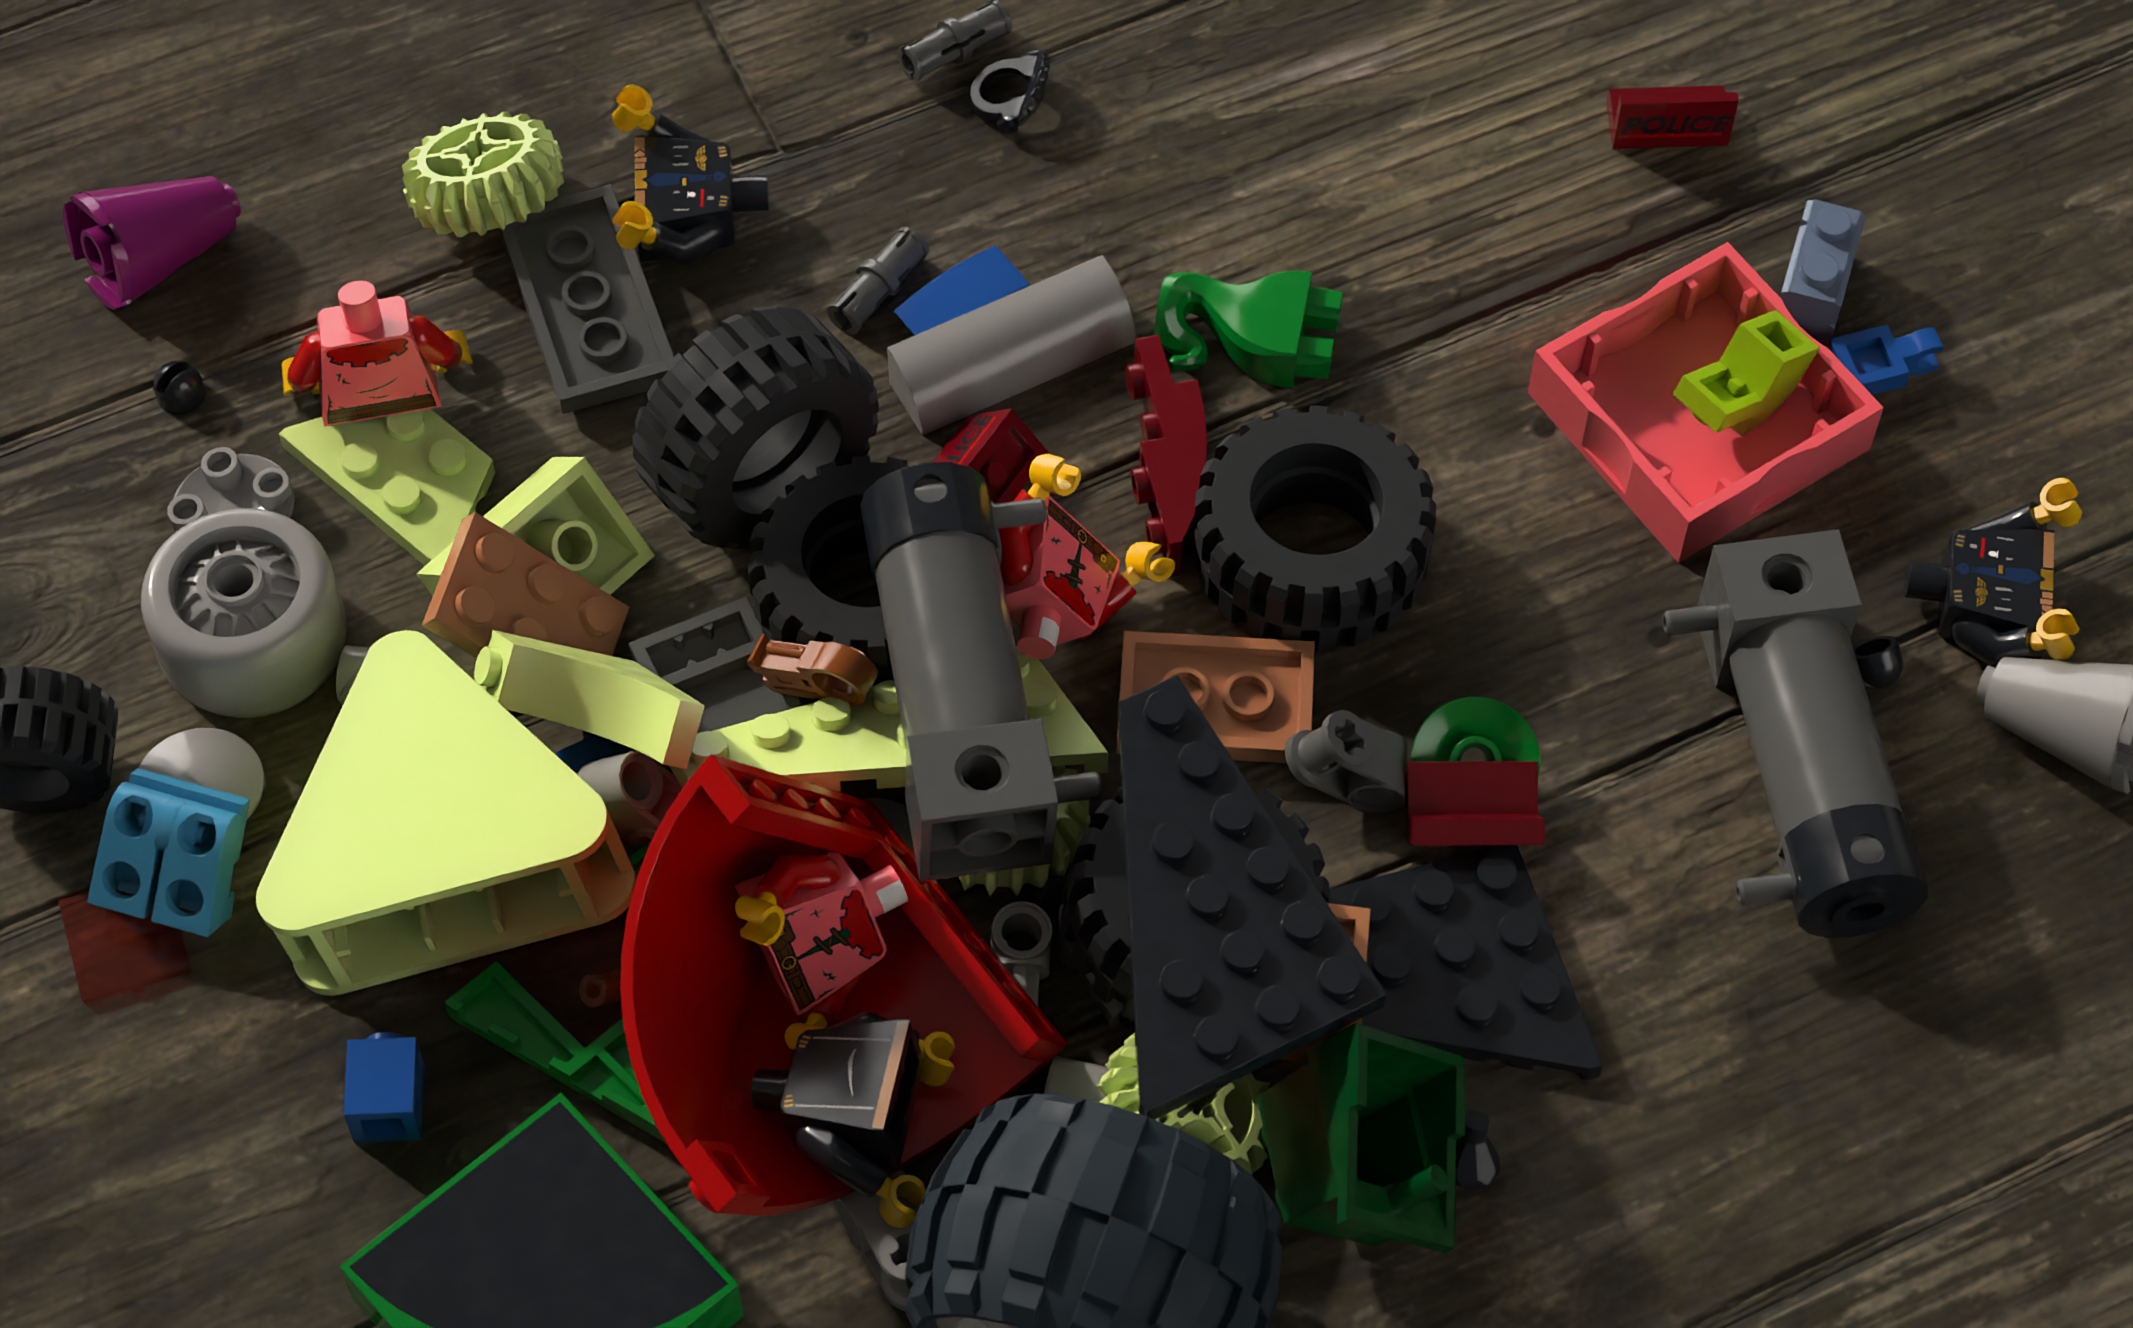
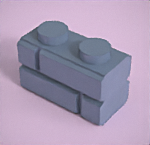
(1821, 266)

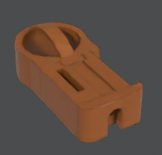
(814, 669)

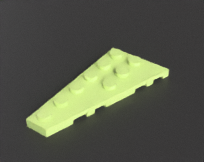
(863, 742)

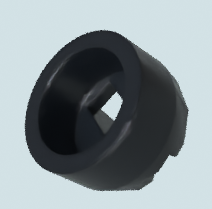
(184, 388)
(1879, 661)

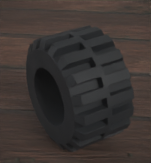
(53, 740)

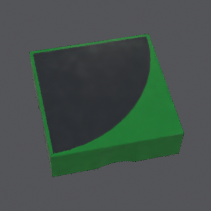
(542, 1238)

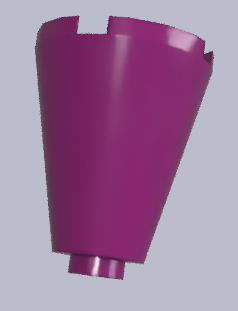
(146, 232)

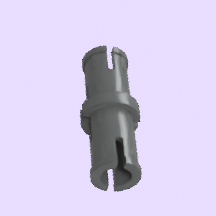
(954, 40)
(877, 281)

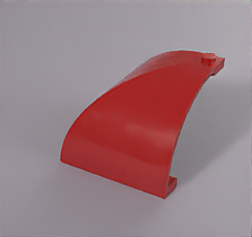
(711, 1015)

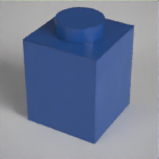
(384, 1088)

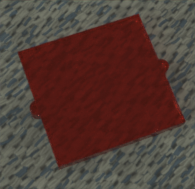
(119, 950)

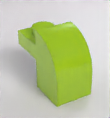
(1751, 377)

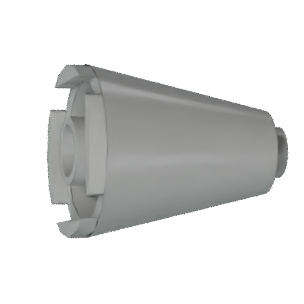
(2068, 711)

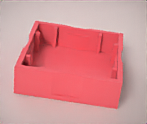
(1690, 486)

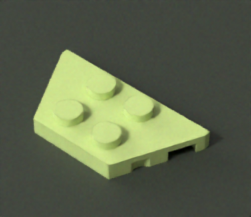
(400, 472)

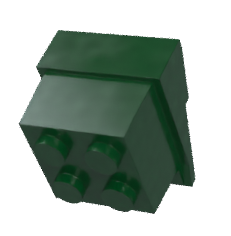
(1368, 1139)

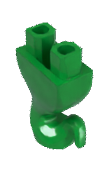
(1254, 323)

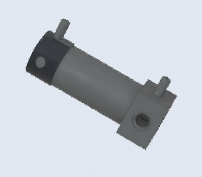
(1781, 632)
(974, 759)

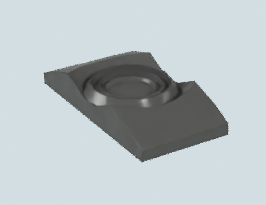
(709, 663)

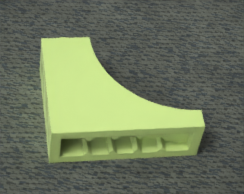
(591, 694)

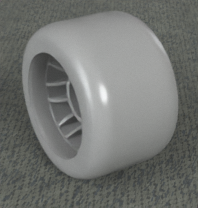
(244, 612)

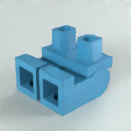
(171, 850)

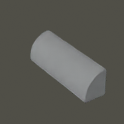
(1011, 345)

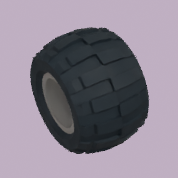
(1090, 1222)

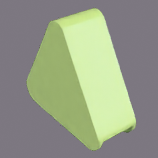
(434, 833)

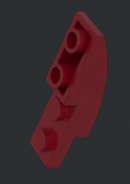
(1170, 450)

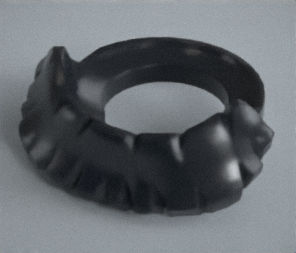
(1010, 115)

